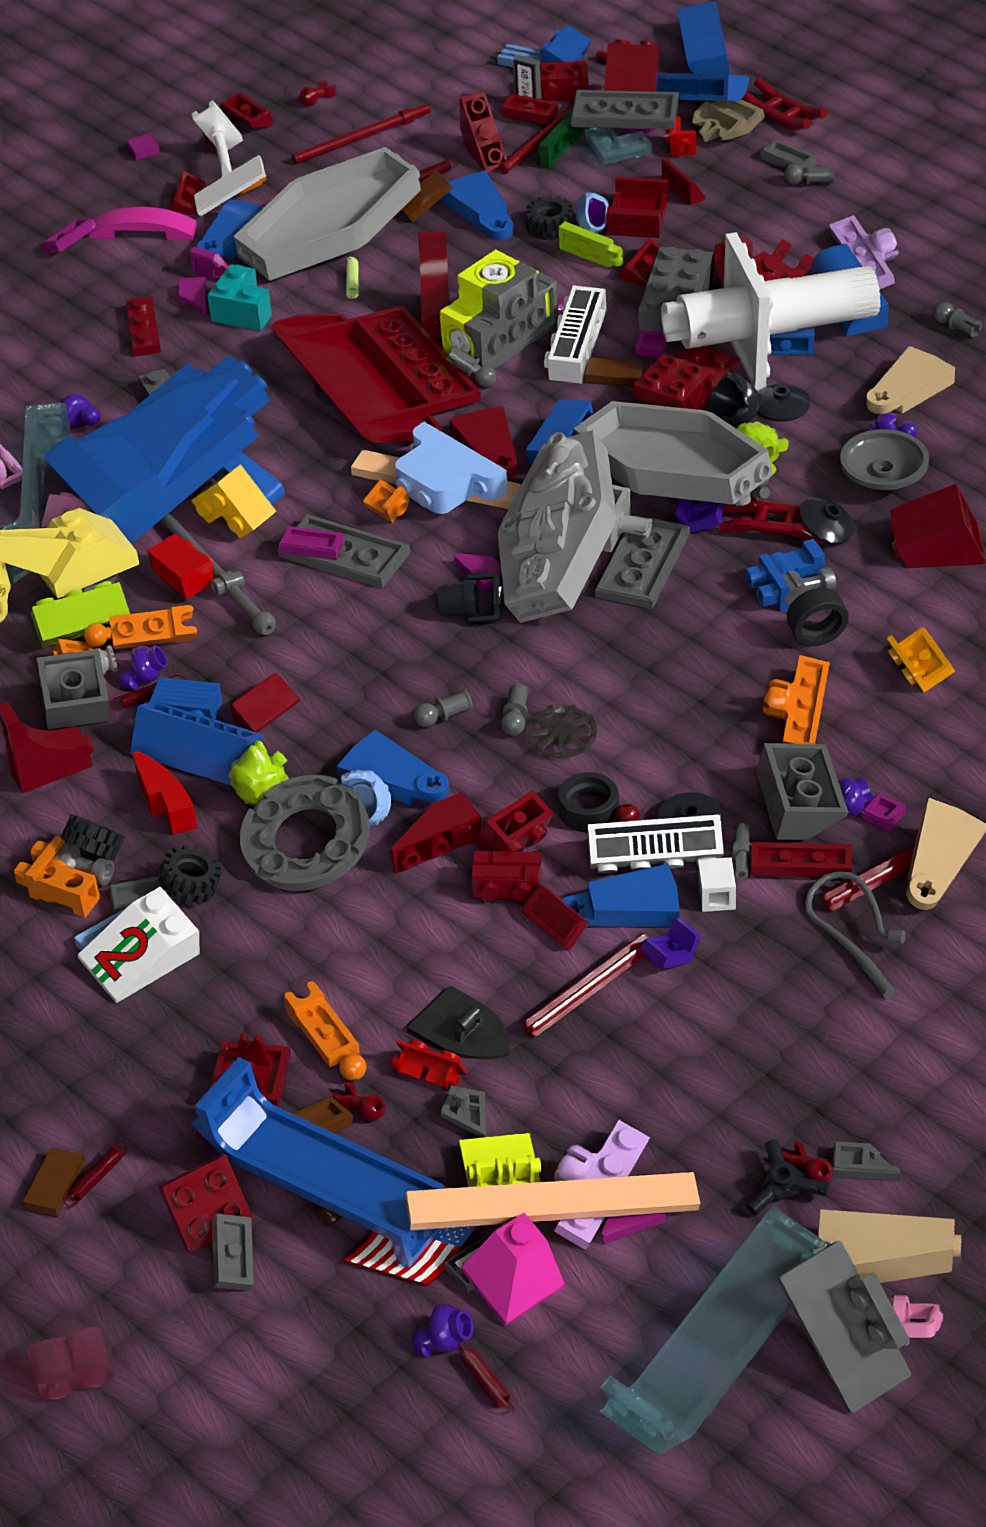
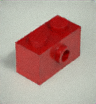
(181, 565)

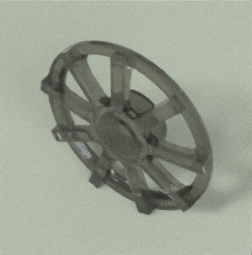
(561, 731)

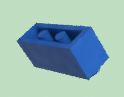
(562, 419)

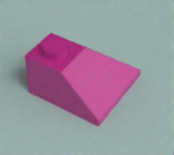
(514, 1269)

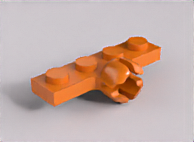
(799, 701)

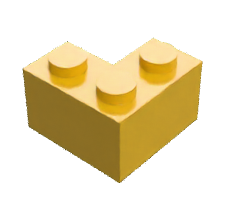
(235, 499)

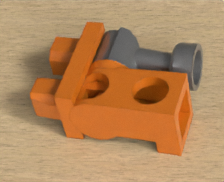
(64, 875)

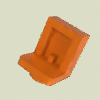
(387, 500)

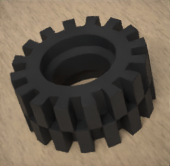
(546, 216)
(92, 837)
(185, 886)

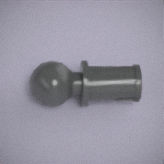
(795, 174)
(945, 313)
(484, 374)
(515, 710)
(428, 714)

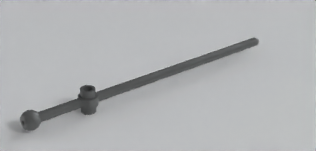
(228, 583)

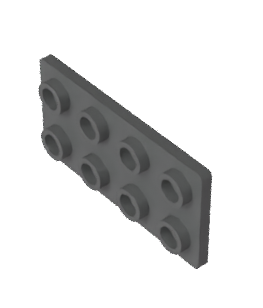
(848, 1325)

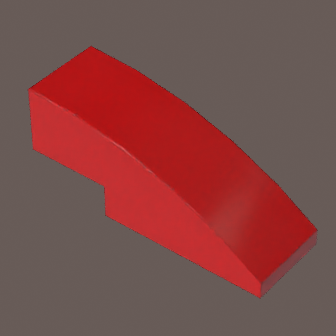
(164, 794)

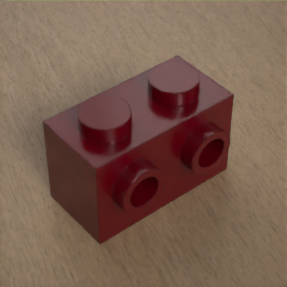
(562, 79)
(516, 825)

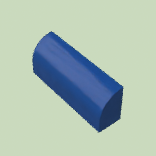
(703, 39)
(704, 86)
(842, 258)
(189, 740)

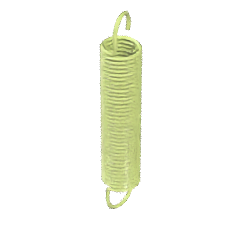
(352, 278)

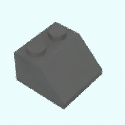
(73, 689)

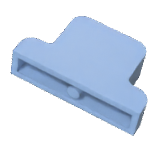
(446, 473)

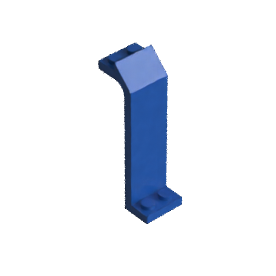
(311, 1160)

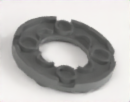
(292, 796)

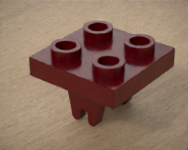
(267, 1062)
(200, 1195)

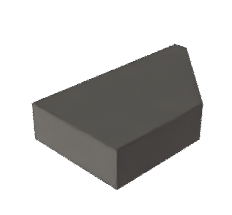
(861, 1162)

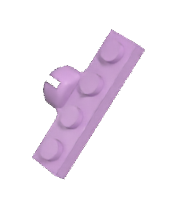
(869, 249)
(614, 1160)

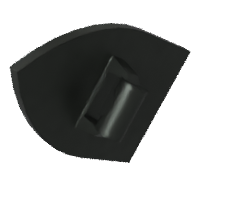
(462, 1027)

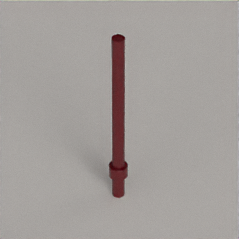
(403, 117)
(532, 144)

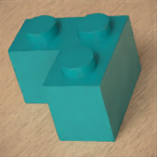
(238, 300)

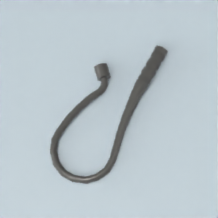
(862, 959)

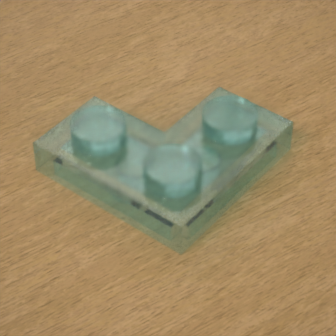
(613, 148)

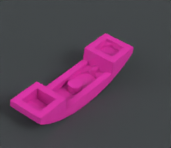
(144, 219)

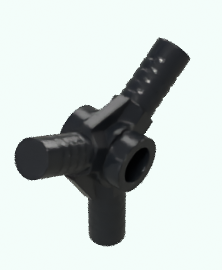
(783, 1181)

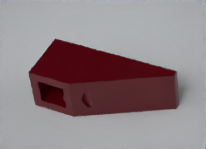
(438, 831)

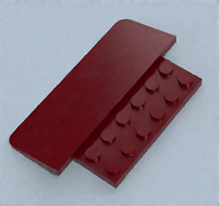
(378, 370)

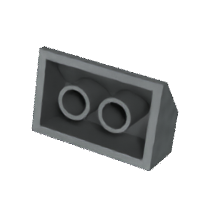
(799, 789)

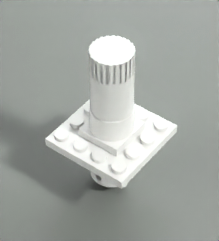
(754, 308)

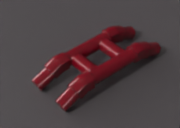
(788, 117)
(760, 524)

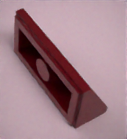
(248, 111)
(681, 183)
(183, 194)
(641, 265)
(264, 703)

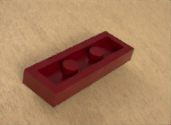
(143, 326)
(800, 859)

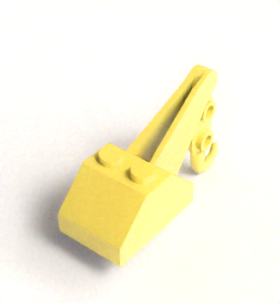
(67, 554)

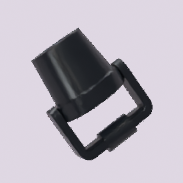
(463, 598)

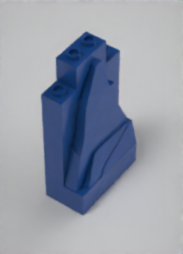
(164, 446)

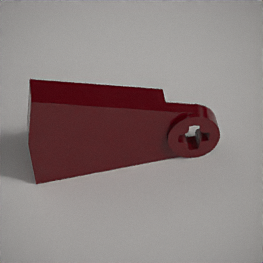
(488, 435)

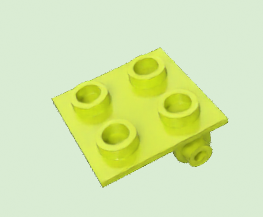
(500, 1160)

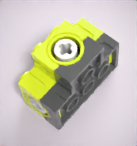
(499, 309)

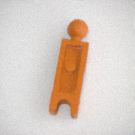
(144, 628)
(326, 1032)

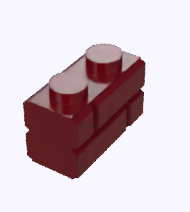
(505, 875)

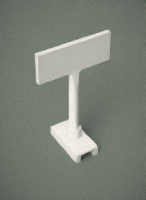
(224, 136)

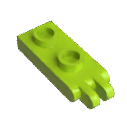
(589, 245)

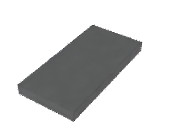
(625, 109)
(362, 556)
(642, 564)

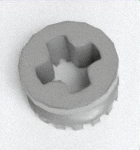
(107, 660)

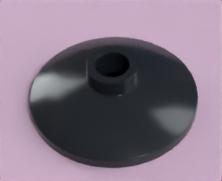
(783, 402)
(826, 520)

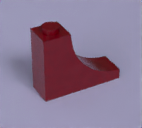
(434, 279)
(42, 755)

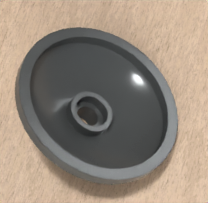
(884, 459)

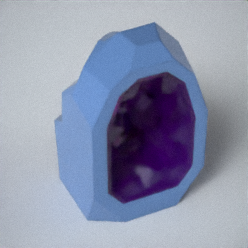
(591, 212)

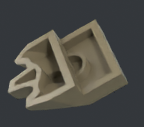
(726, 119)

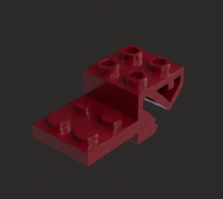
(685, 379)

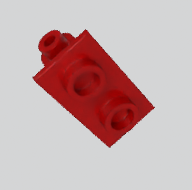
(417, 1057)

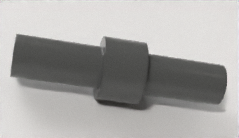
(742, 851)

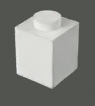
(717, 884)

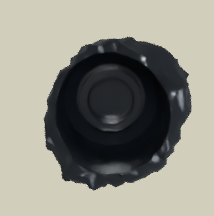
(734, 400)

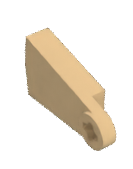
(910, 382)
(941, 849)

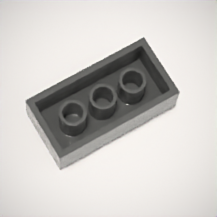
(673, 275)

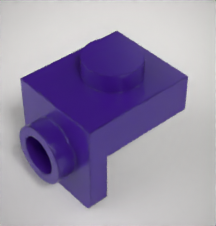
(699, 516)
(672, 948)

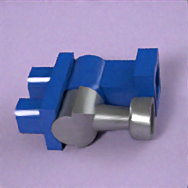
(789, 574)

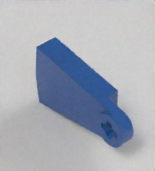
(481, 204)
(227, 224)
(400, 770)
(630, 899)

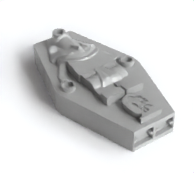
(327, 213)
(679, 452)
(556, 526)

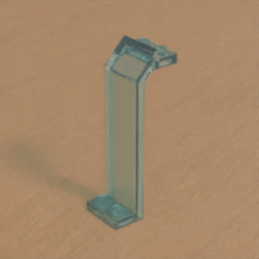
(44, 429)
(713, 1339)

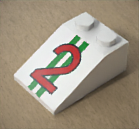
(141, 945)

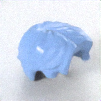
(372, 792)

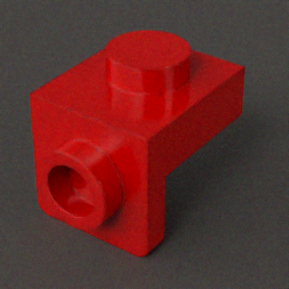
(681, 142)

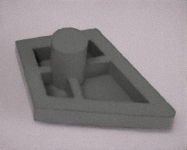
(466, 1110)

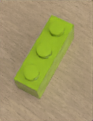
(73, 614)

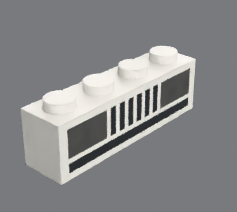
(576, 334)
(654, 842)

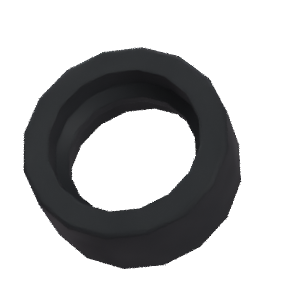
(825, 630)
(582, 785)

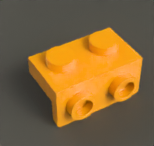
(922, 659)

